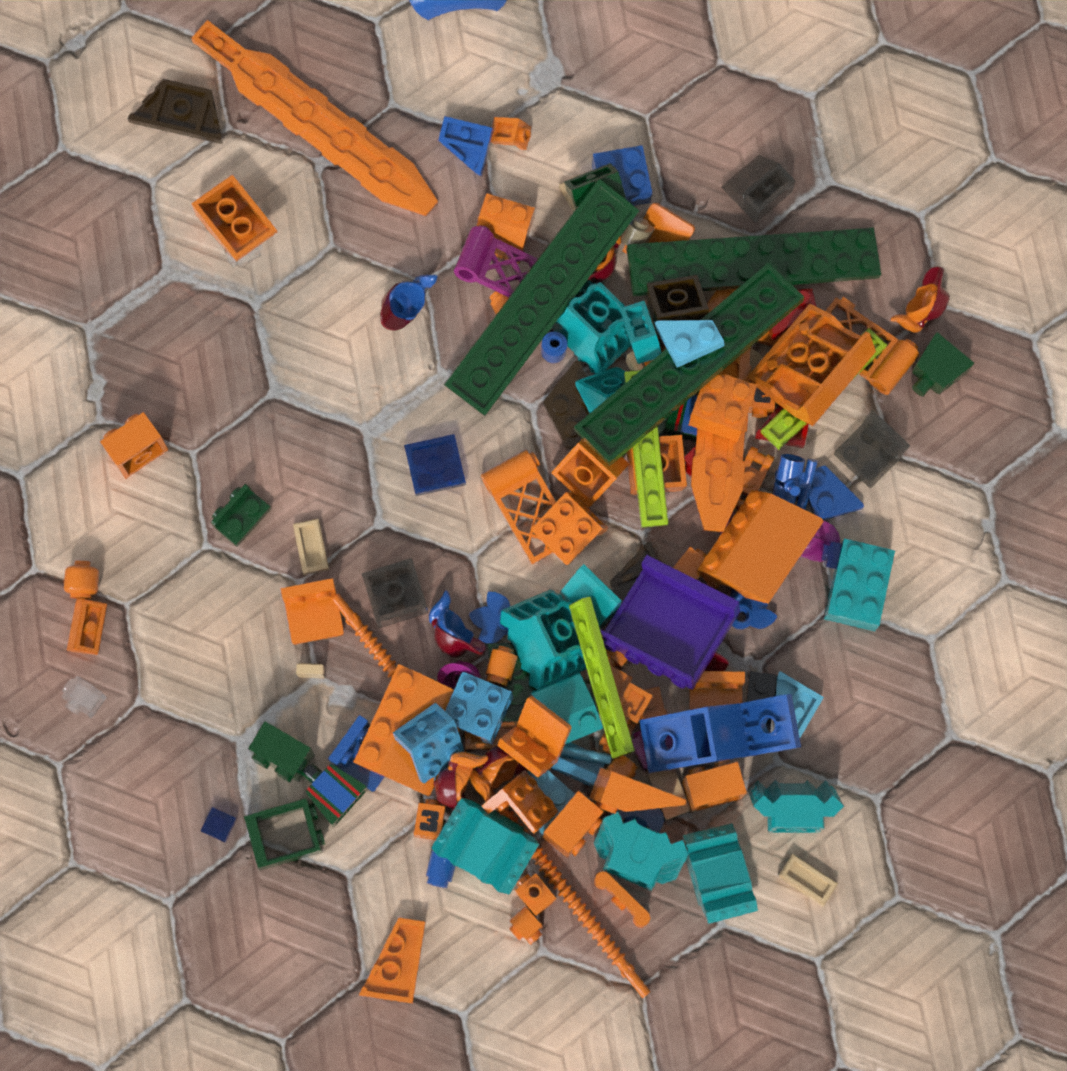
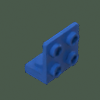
(346, 752)

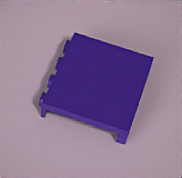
(670, 623)

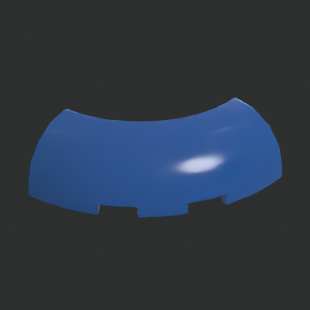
(431, 8)

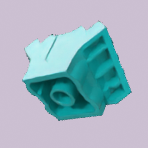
(594, 327)
(544, 638)
(795, 805)
(485, 845)
(638, 852)
(719, 873)

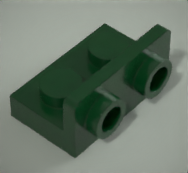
(240, 515)

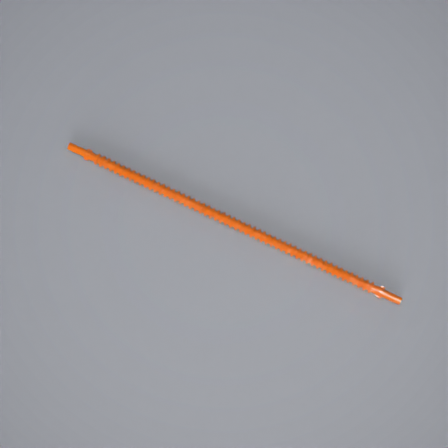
(624, 966)

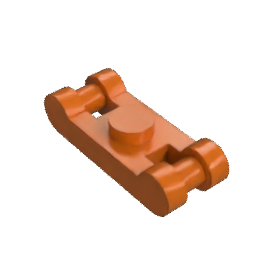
(752, 477)
(622, 898)

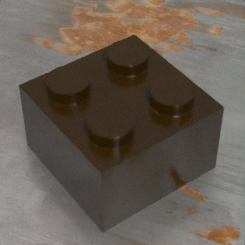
(676, 300)

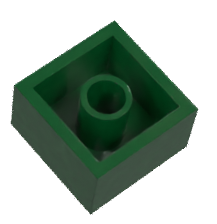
(281, 752)

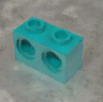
(641, 332)

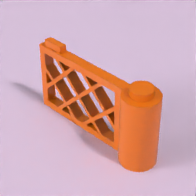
(893, 360)
(507, 479)

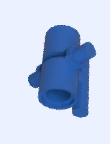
(793, 481)

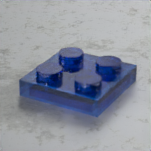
(435, 465)

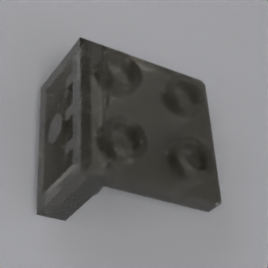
(872, 450)

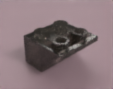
(759, 187)

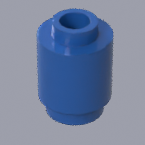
(550, 353)
(439, 871)

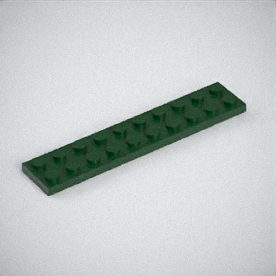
(734, 260)
(541, 297)
(663, 387)

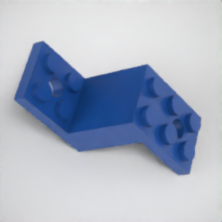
(720, 733)

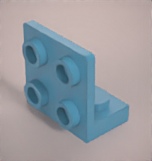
(479, 707)
(430, 741)

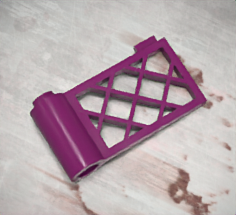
(478, 254)

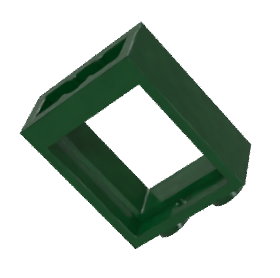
(256, 838)

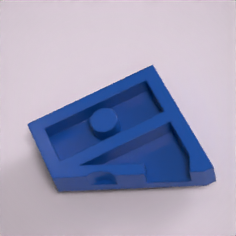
(467, 142)
(830, 496)

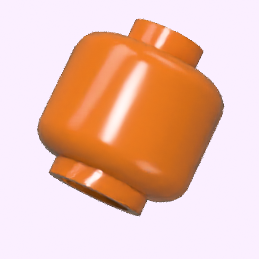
(81, 580)

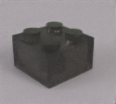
(395, 593)

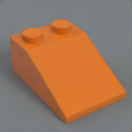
(233, 218)
(623, 793)

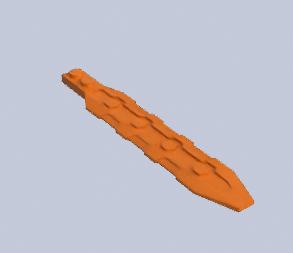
(319, 122)
(719, 461)

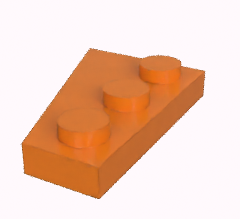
(398, 964)

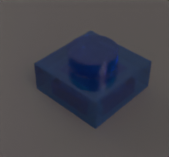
(831, 553)
(218, 824)

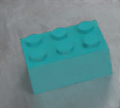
(859, 585)

